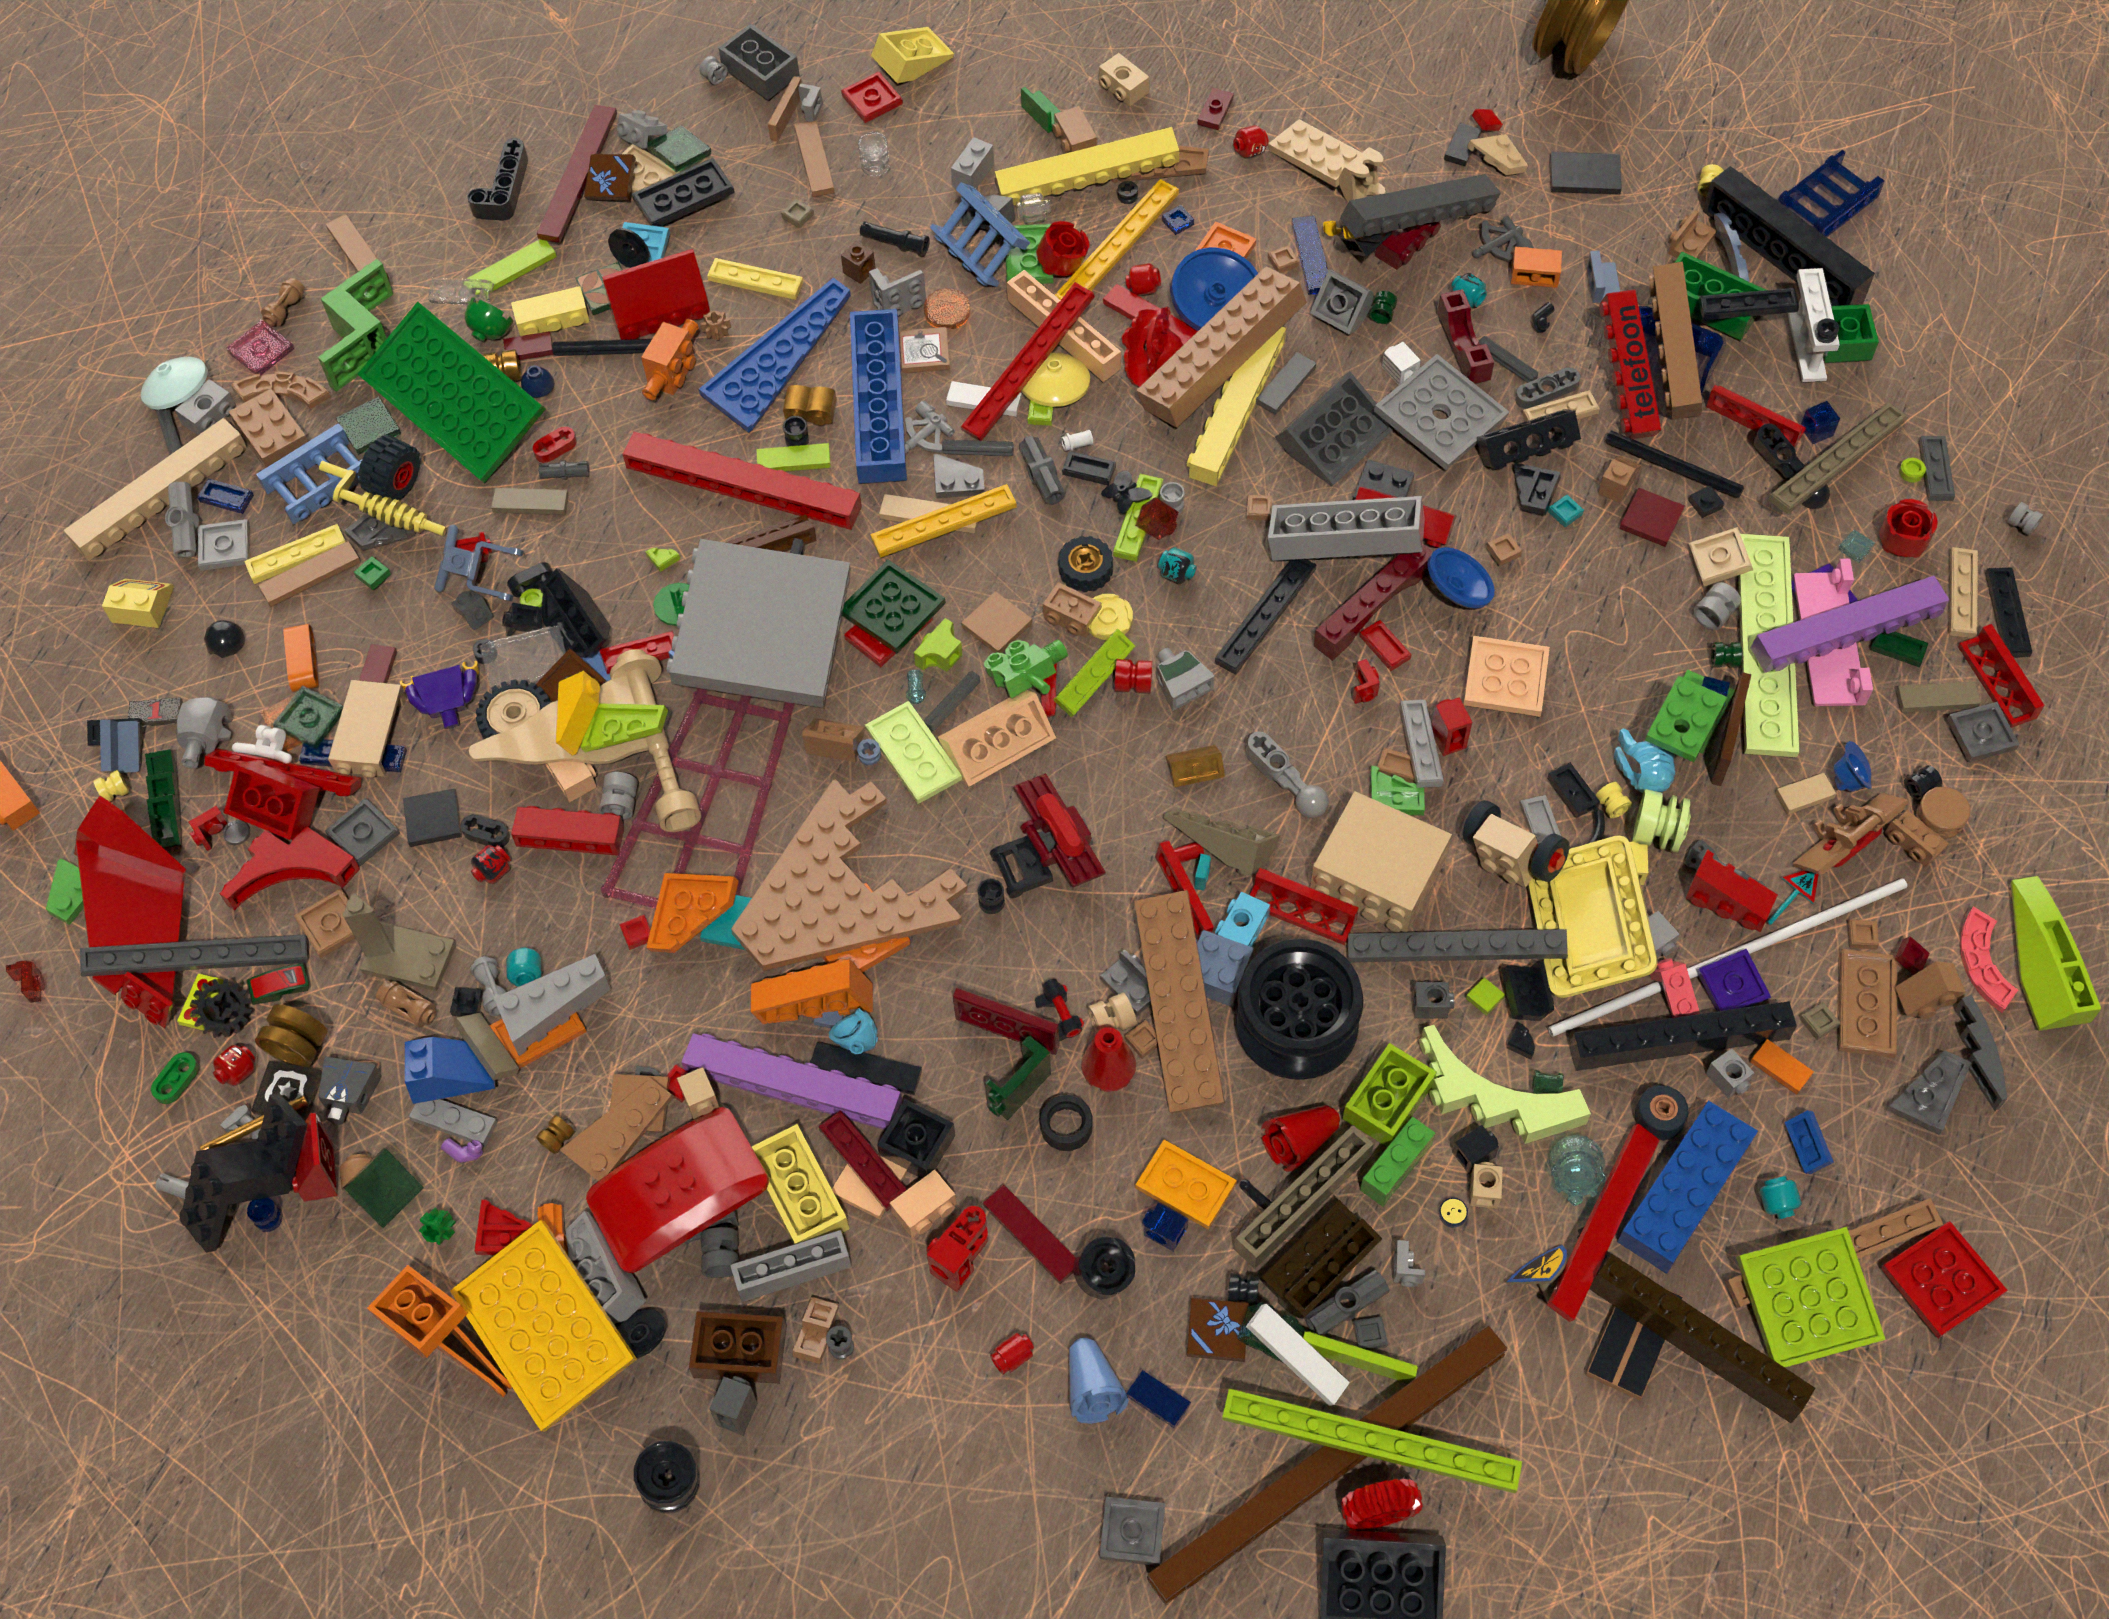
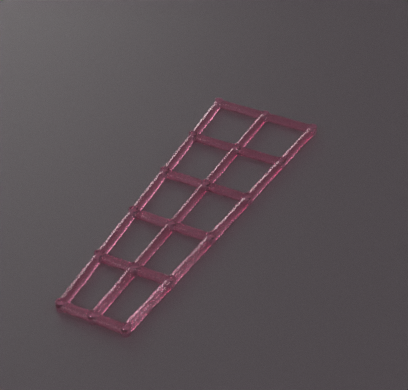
(717, 772)

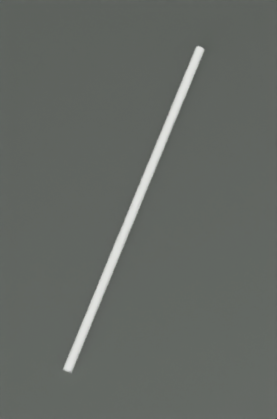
(1751, 947)

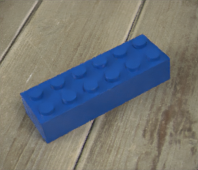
(1687, 1187)

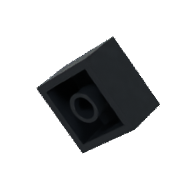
(916, 1139)

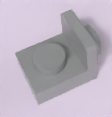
(811, 101)
(1402, 1263)

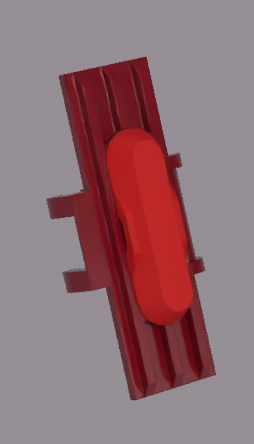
(1066, 826)

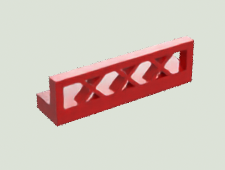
(1752, 414)
(2009, 672)
(1308, 899)

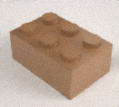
(267, 427)

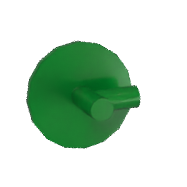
(669, 603)

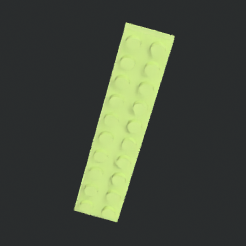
(1766, 604)

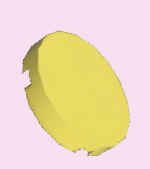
(1113, 615)

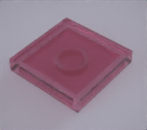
(260, 348)

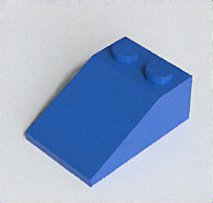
(443, 1069)

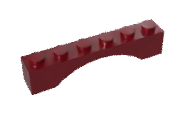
(1348, 620)

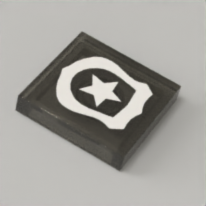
(291, 1083)

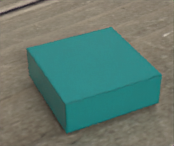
(1566, 510)
(1202, 872)

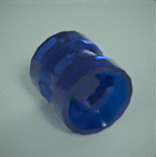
(261, 1209)

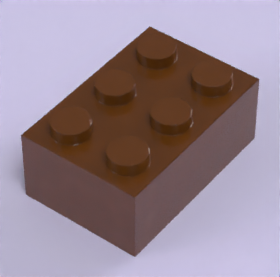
(737, 1347)

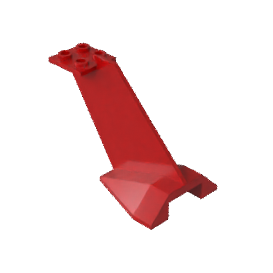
(129, 898)

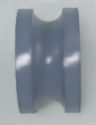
(865, 758)

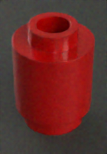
(1012, 1353)

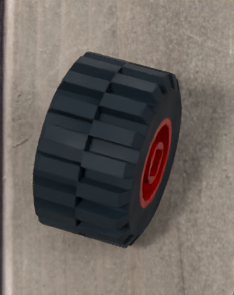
(389, 468)

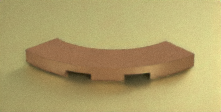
(282, 384)

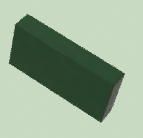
(1900, 647)

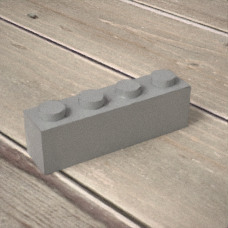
(791, 1266)

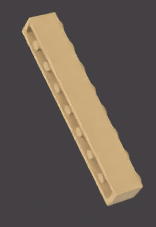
(150, 491)

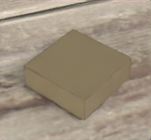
(797, 213)
(1820, 1021)

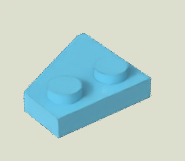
(654, 237)

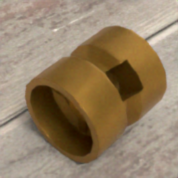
(507, 363)

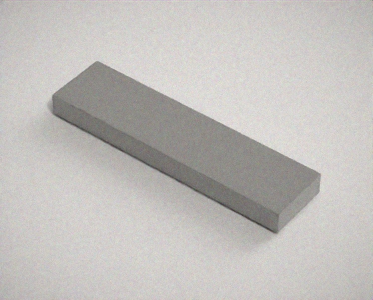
(1421, 743)

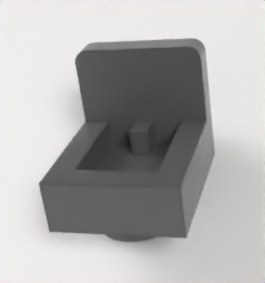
(472, 608)

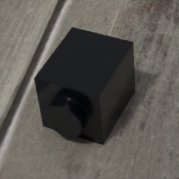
(1475, 1148)

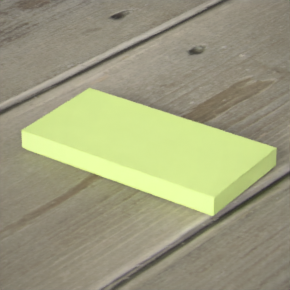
(913, 752)

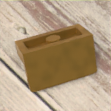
(1196, 766)

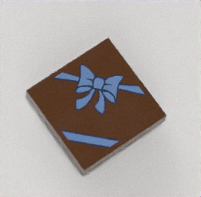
(610, 177)
(1215, 1330)

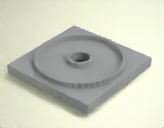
(1442, 388)

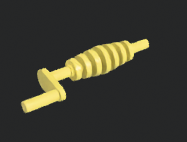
(384, 509)

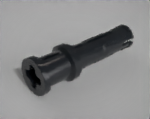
(904, 239)

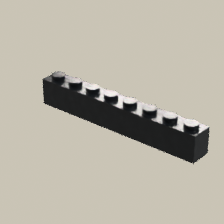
(1682, 1035)

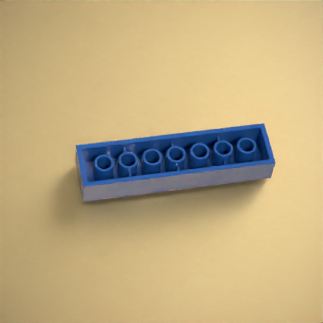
(877, 396)

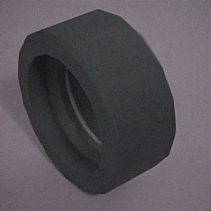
(1069, 1103)

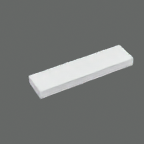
(1297, 1354)

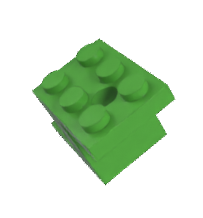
(350, 317)
(1688, 717)

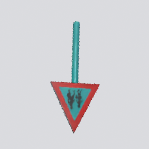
(1803, 883)

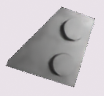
(956, 478)

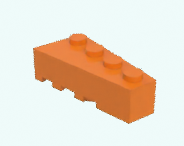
(812, 993)

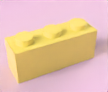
(550, 312)

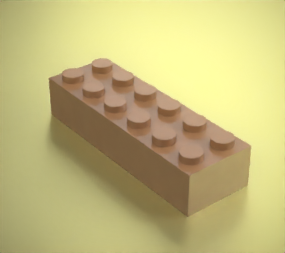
(1676, 341)

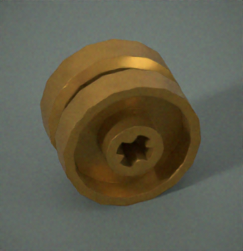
(291, 1035)

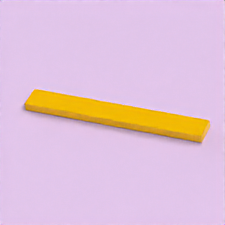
(1122, 237)

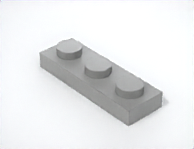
(454, 1120)

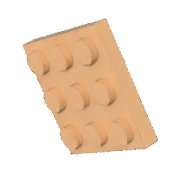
(1506, 676)

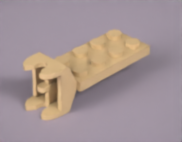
(1330, 160)

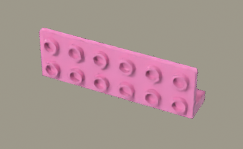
(1838, 675)

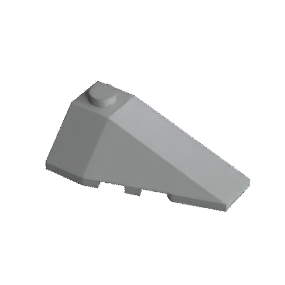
(595, 1262)

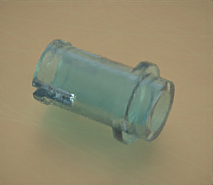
(915, 687)

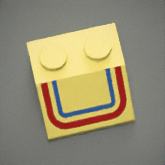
(137, 602)

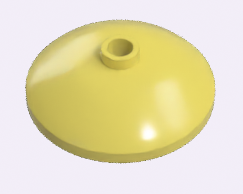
(1058, 381)

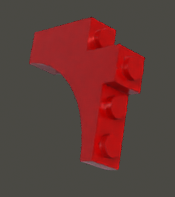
(276, 862)

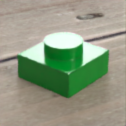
(372, 573)

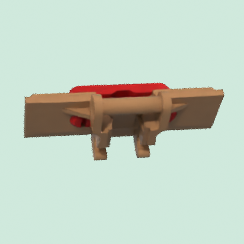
(1854, 832)

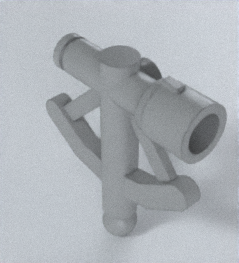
(933, 423)

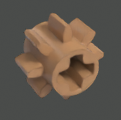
(715, 325)

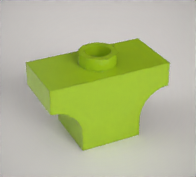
(939, 648)

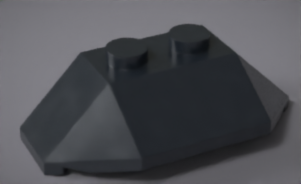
(575, 612)

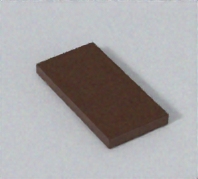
(1731, 729)

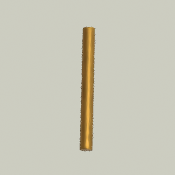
(247, 1128)

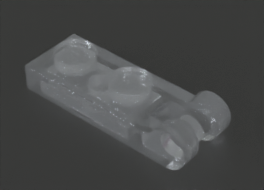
(459, 290)

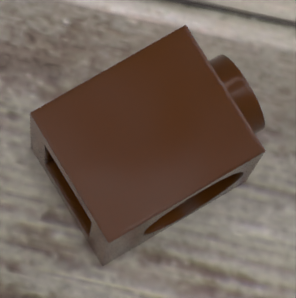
(858, 262)

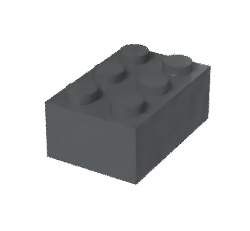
(759, 61)

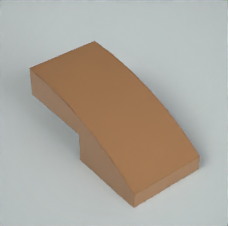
(815, 1325)

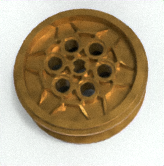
(1581, 26)

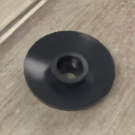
(628, 248)
(643, 1331)

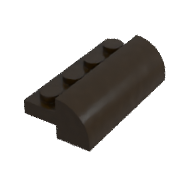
(1320, 1260)

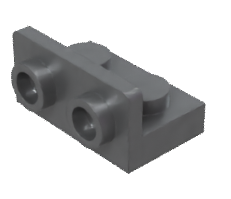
(1131, 978)

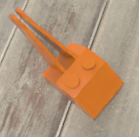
(424, 1317)

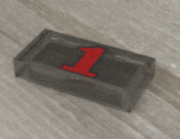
(155, 711)

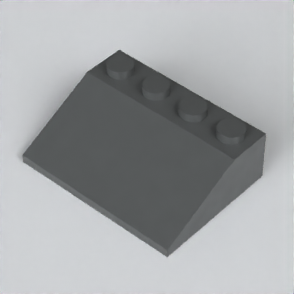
(1335, 430)

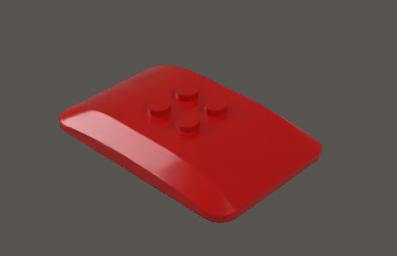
(676, 1189)

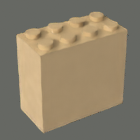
(1381, 862)

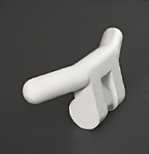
(264, 736)

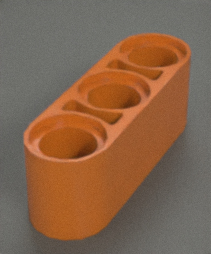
(300, 657)

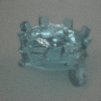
(1577, 1167)

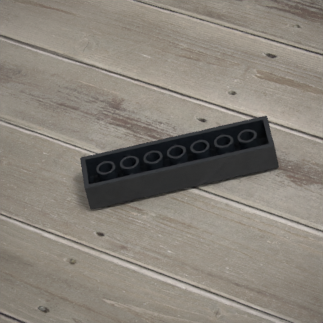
(1785, 237)

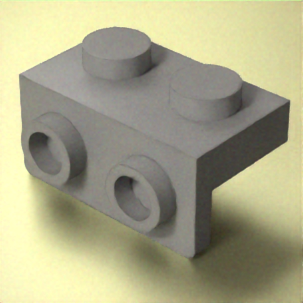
(637, 126)

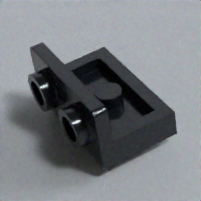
(1528, 991)

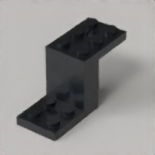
(242, 1172)

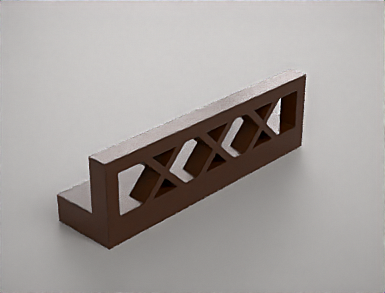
(780, 536)

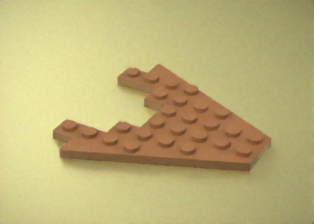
(820, 907)

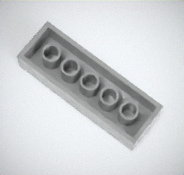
(1346, 528)

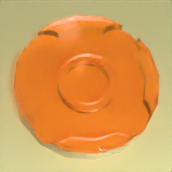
(947, 308)

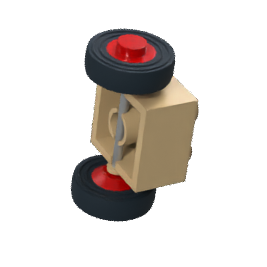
(1511, 849)

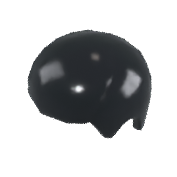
(223, 638)

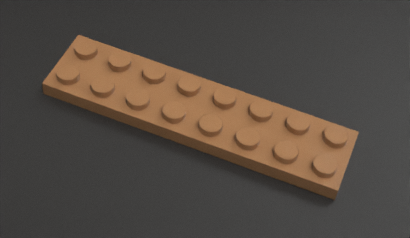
(1179, 1002)

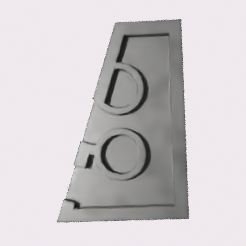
(1933, 1093)

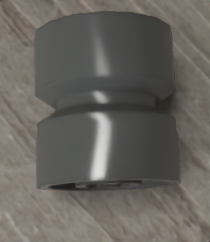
(719, 1249)

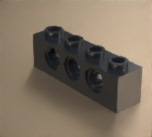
(1493, 443)

